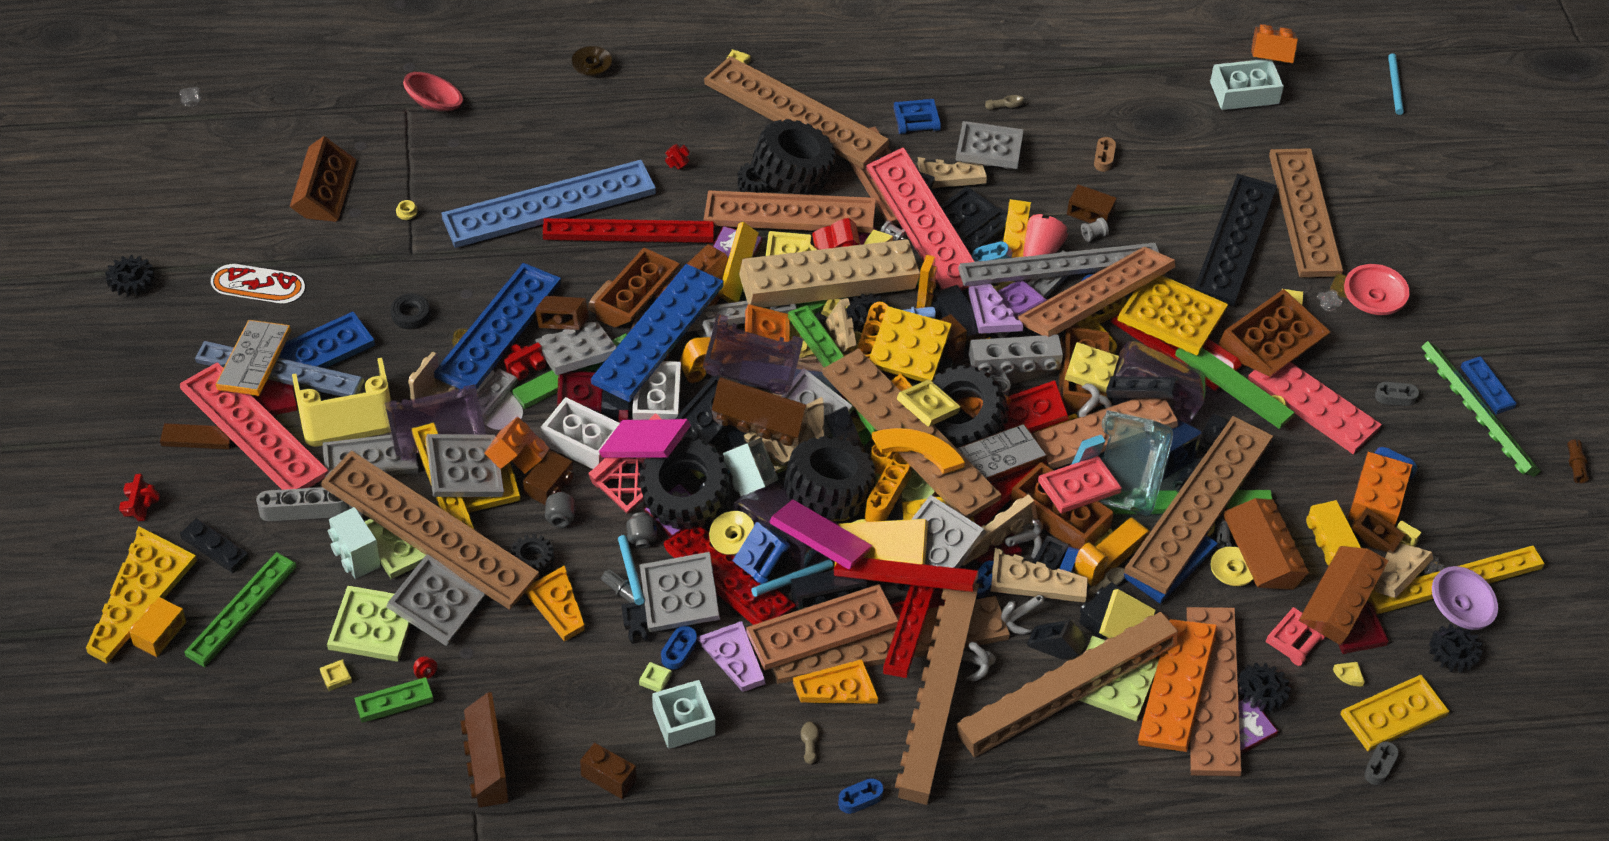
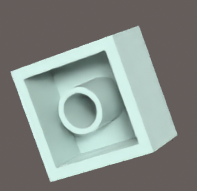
(750, 467)
(354, 543)
(683, 714)

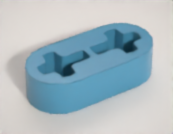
(992, 252)

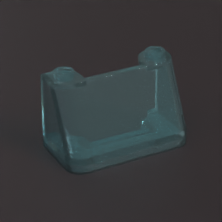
(1136, 459)

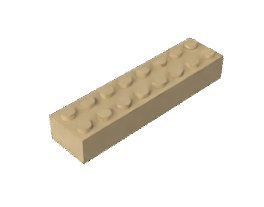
(829, 273)

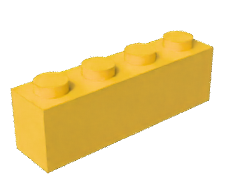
(1330, 528)

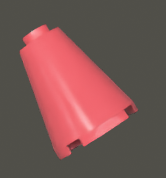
(1044, 236)

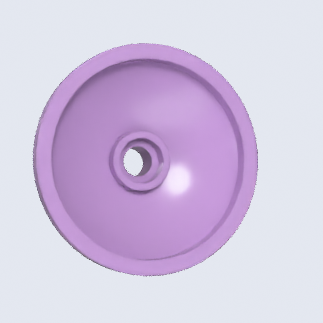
(1464, 598)

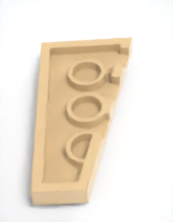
(1005, 523)
(1025, 578)

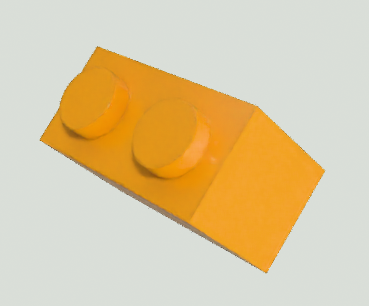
(157, 626)

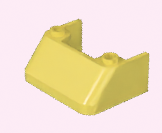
(344, 416)

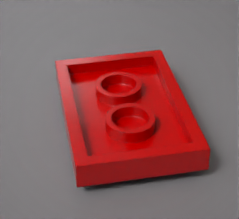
(1036, 408)

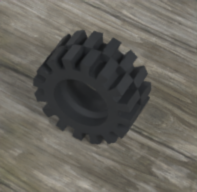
(746, 185)
(535, 545)

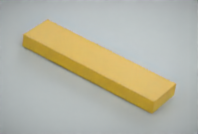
(742, 248)

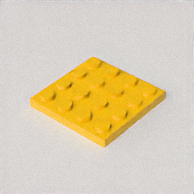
(1173, 313)

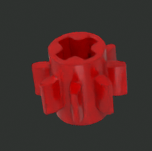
(677, 156)

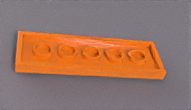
(1178, 687)

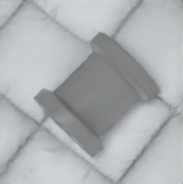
(889, 228)
(1094, 229)

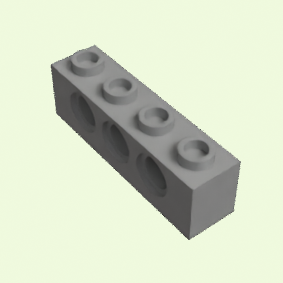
(1016, 354)

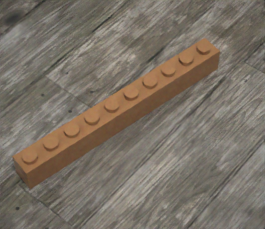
(1066, 684)
(936, 695)

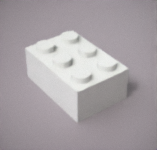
(659, 393)
(577, 432)

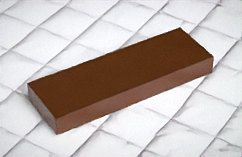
(194, 436)

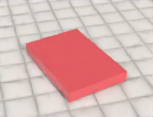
(1079, 484)

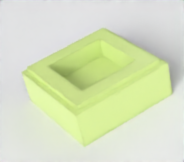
(655, 677)

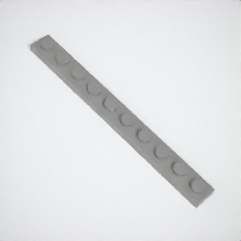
(1044, 265)

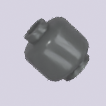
(560, 509)
(641, 530)

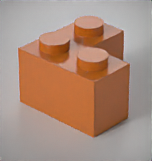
(517, 444)

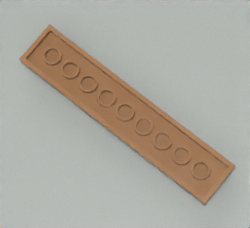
(781, 102)
(877, 402)
(1198, 505)
(430, 529)
(984, 628)

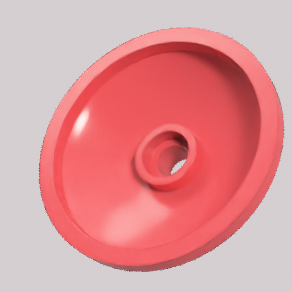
(432, 92)
(1376, 289)

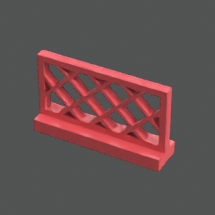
(607, 470)

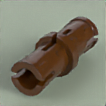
(1577, 461)

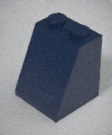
(1182, 449)

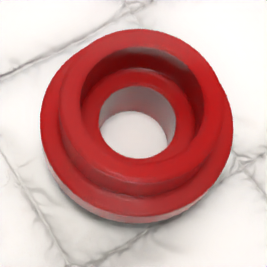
(425, 667)

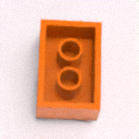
(1274, 44)
(1381, 487)

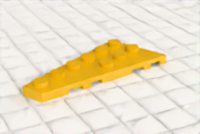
(147, 574)

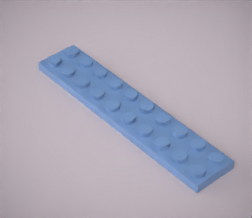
(552, 201)

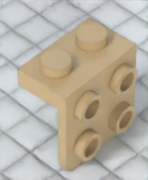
(423, 382)

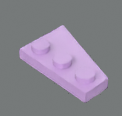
(990, 311)
(734, 654)

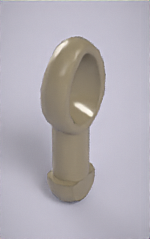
(1010, 101)
(1113, 575)
(809, 736)

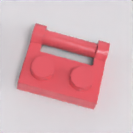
(1288, 633)

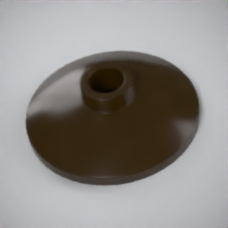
(591, 60)

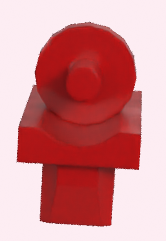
(523, 358)
(140, 497)

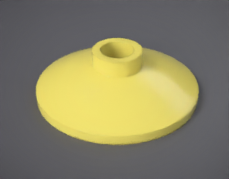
(727, 525)
(1230, 559)

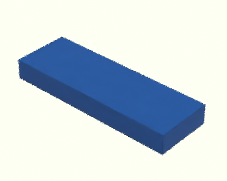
(1488, 385)

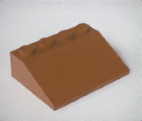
(1273, 334)

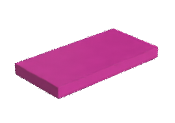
(645, 438)
(820, 534)

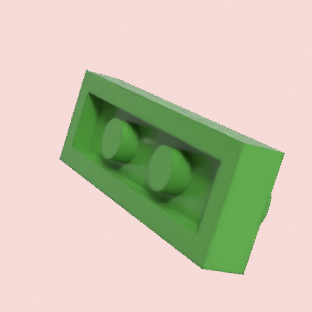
(393, 699)

